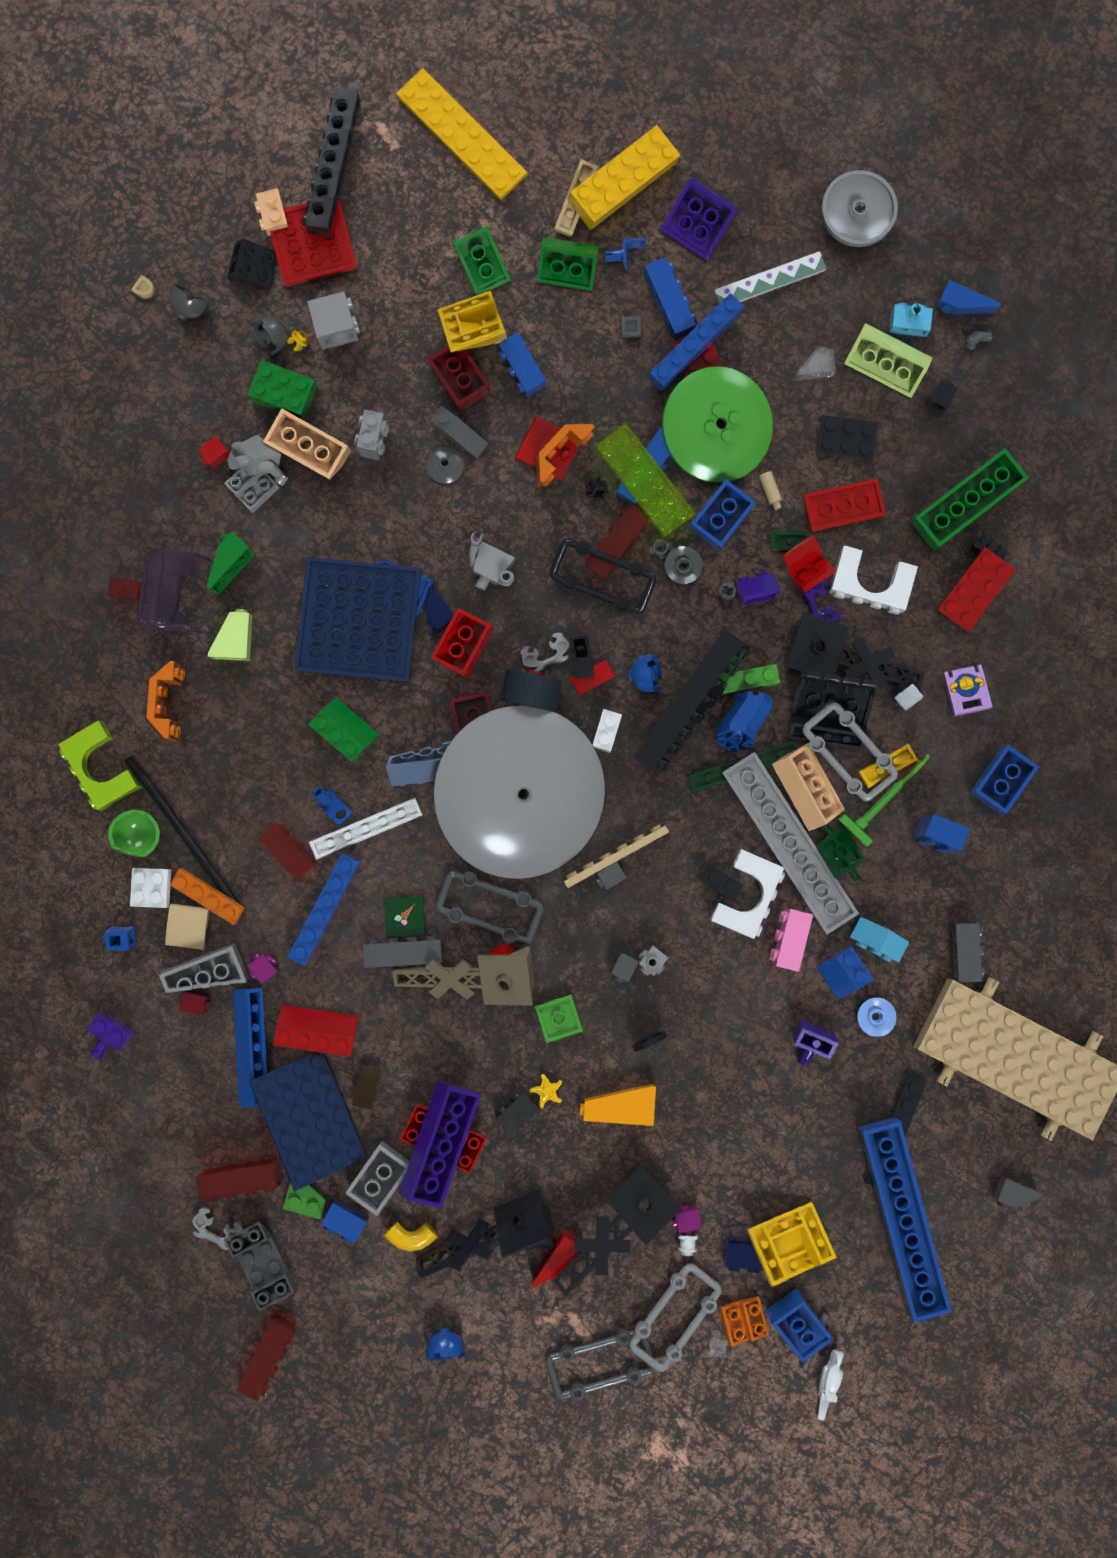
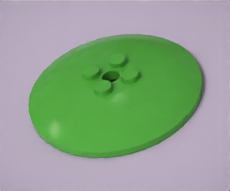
(692, 429)

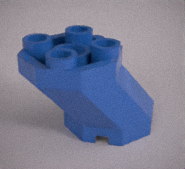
(743, 720)

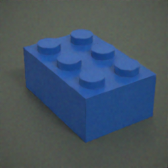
(722, 515)
(1004, 779)
(941, 833)

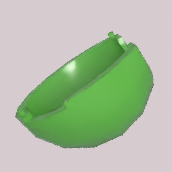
(134, 833)

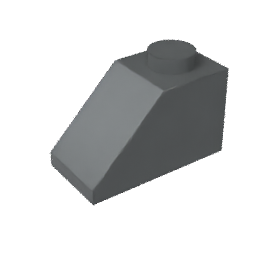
(1014, 1194)

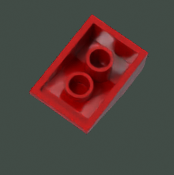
(555, 1259)

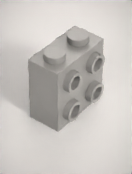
(371, 434)

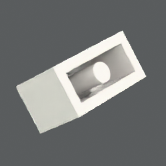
(606, 730)

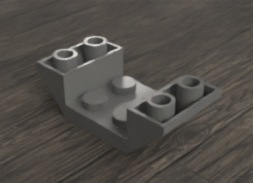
(261, 1264)

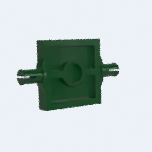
(840, 852)

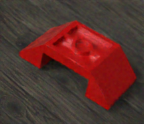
(472, 1146)

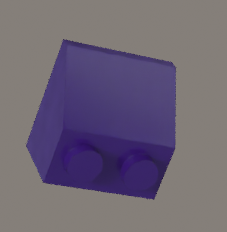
(757, 589)

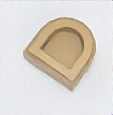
(143, 288)

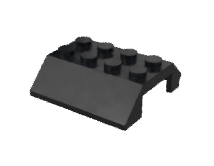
(816, 692)

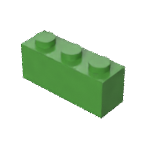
(752, 679)

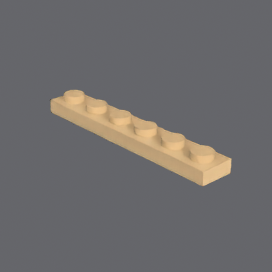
(608, 859)

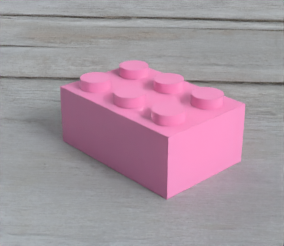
(791, 939)

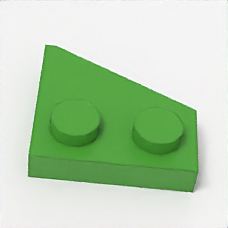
(305, 1201)

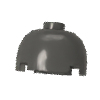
(186, 303)
(269, 333)

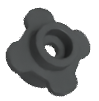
(658, 542)

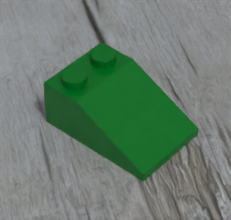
(481, 260)
(228, 562)

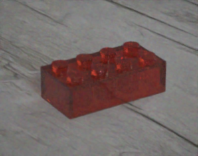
(239, 1178)

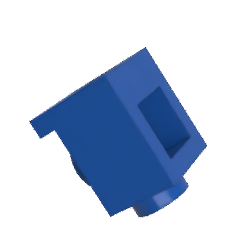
(120, 938)

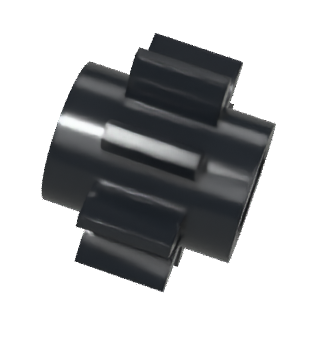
(596, 488)

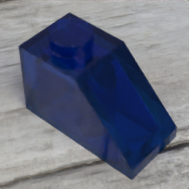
(437, 611)

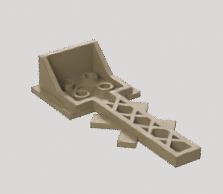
(493, 969)

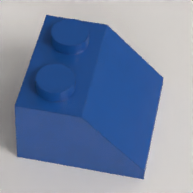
(844, 972)

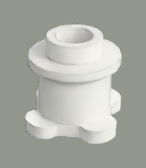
(687, 1244)

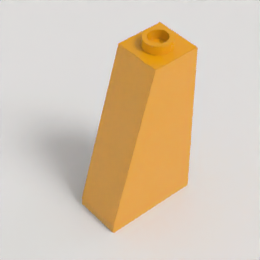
(623, 1107)

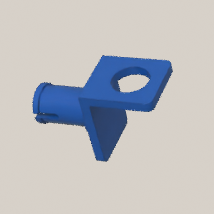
(622, 254)
(331, 804)

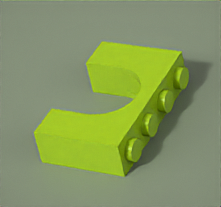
(77, 751)

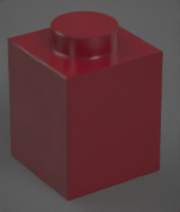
(194, 1003)

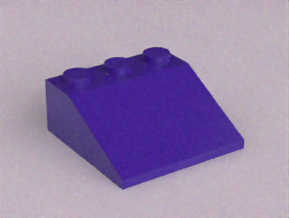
(699, 218)

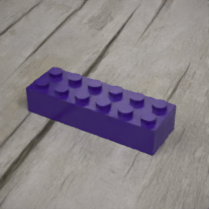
(439, 1144)

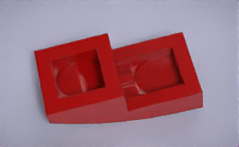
(602, 674)

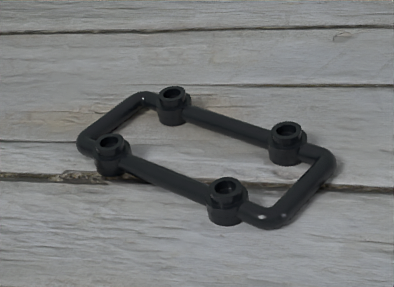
(635, 569)

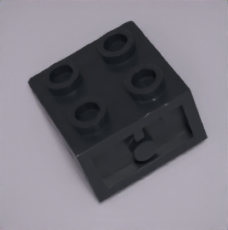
(252, 263)

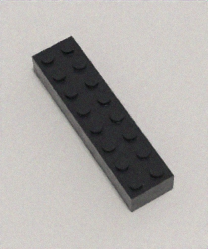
(692, 702)

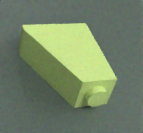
(233, 638)

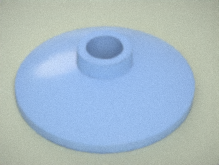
(885, 1021)

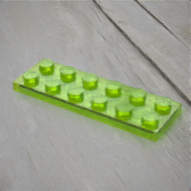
(645, 480)

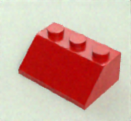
(462, 643)

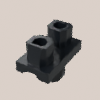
(985, 541)

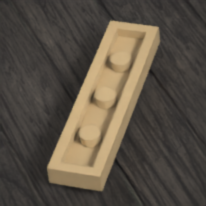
(568, 216)

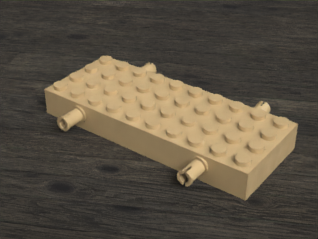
(1019, 1058)

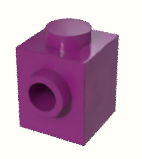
(263, 967)
(687, 1220)

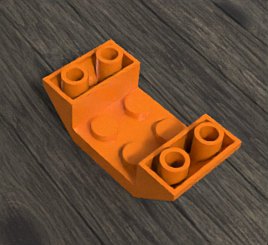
(574, 432)
(156, 710)

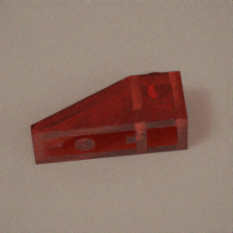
(124, 589)

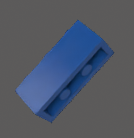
(521, 365)

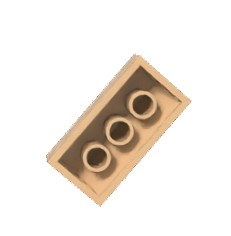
(307, 444)
(808, 787)

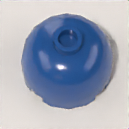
(645, 673)
(445, 1346)

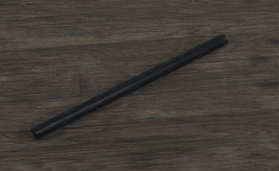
(168, 813)

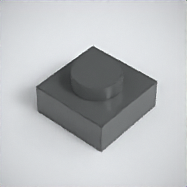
(630, 327)

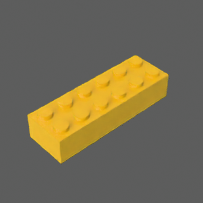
(623, 177)

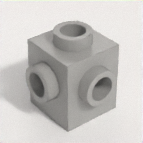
(658, 956)

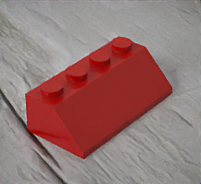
(316, 1030)

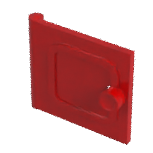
(537, 438)

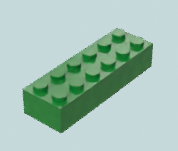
(969, 499)

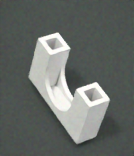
(847, 585)
(768, 876)

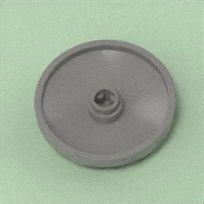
(859, 208)

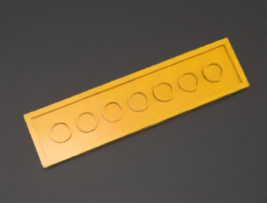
(461, 134)

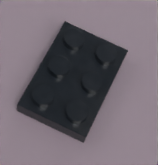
(846, 438)

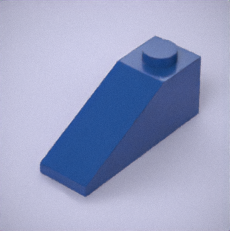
(962, 300)

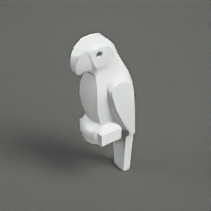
(830, 1382)

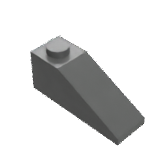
(458, 432)

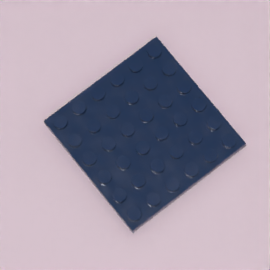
(358, 619)

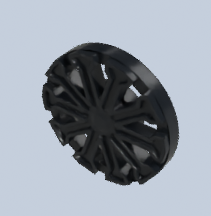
(648, 1040)

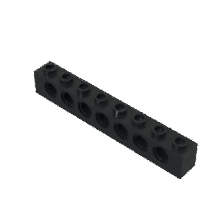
(350, 102)

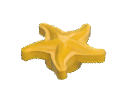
(547, 1091)

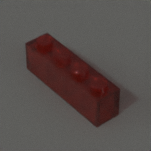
(618, 541)
(266, 1357)

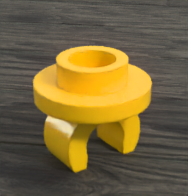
(300, 338)

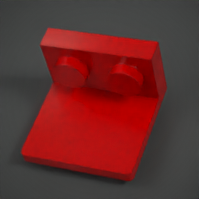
(807, 564)

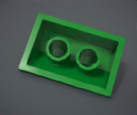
(567, 263)
(344, 730)

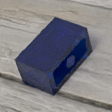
(741, 1256)

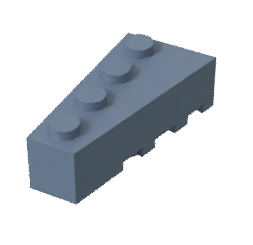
(415, 767)

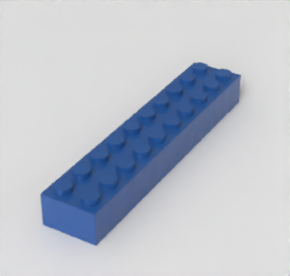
(904, 1219)

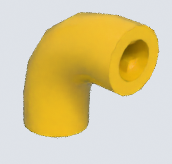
(412, 1240)

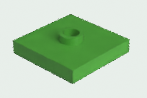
(558, 1018)

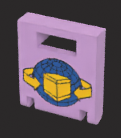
(967, 686)

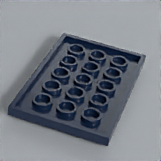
(307, 1120)

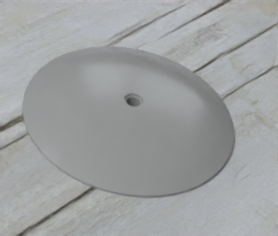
(481, 784)

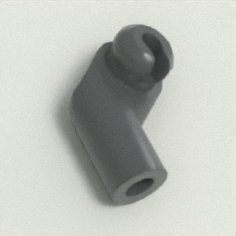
(977, 336)

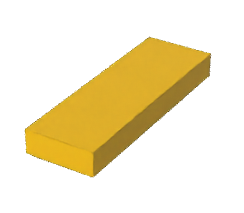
(900, 759)

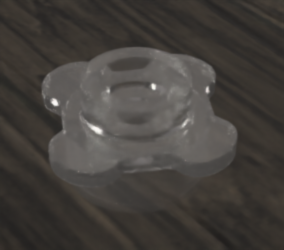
(714, 1343)

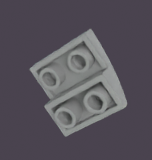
(251, 489)

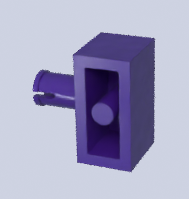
(109, 1033)
(814, 1040)

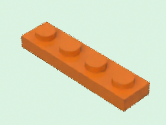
(207, 896)

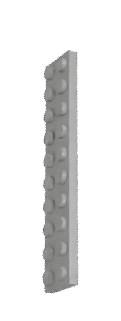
(790, 843)

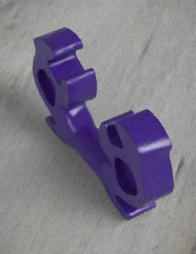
(809, 596)

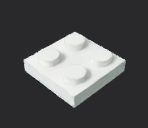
(150, 887)

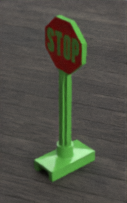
(857, 827)

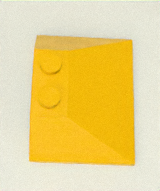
(472, 323)
(791, 1244)

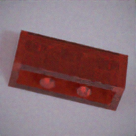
(288, 851)

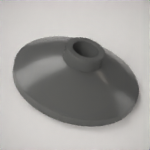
(448, 473)
(686, 556)

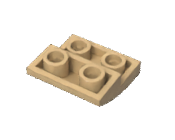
(187, 926)

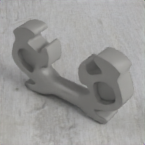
(561, 646)
(202, 1220)

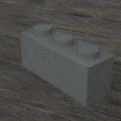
(967, 952)

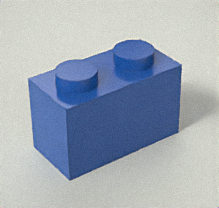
(344, 1222)

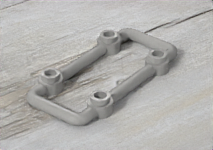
(847, 719)
(707, 1304)

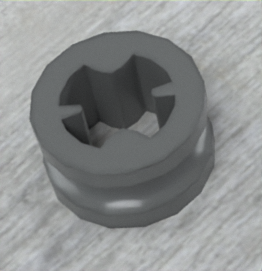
(729, 586)

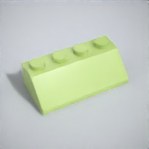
(888, 360)

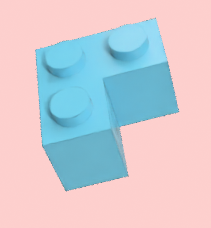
(880, 940)

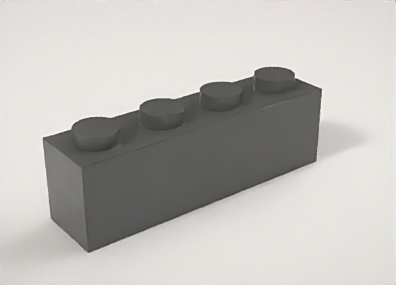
(402, 953)

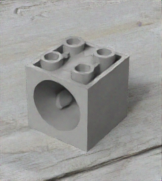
(334, 320)

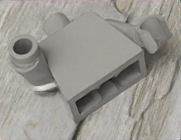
(256, 458)
(490, 564)

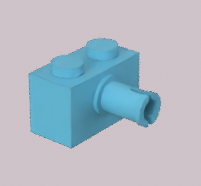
(911, 319)

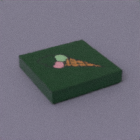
(404, 916)

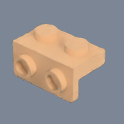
(271, 210)

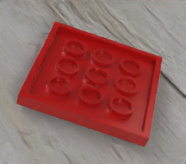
(311, 256)

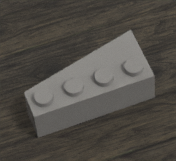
(212, 969)

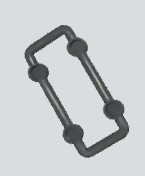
(470, 879)
(578, 1390)

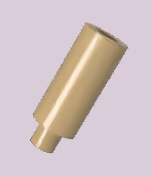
(771, 489)

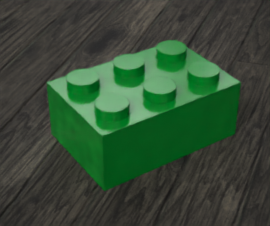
(282, 389)

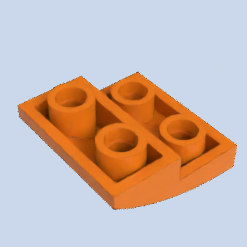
(743, 1321)

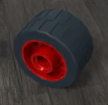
(531, 689)

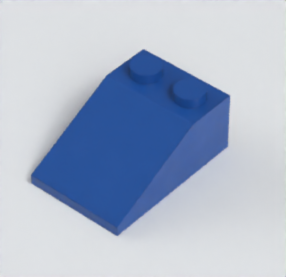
(798, 1325)

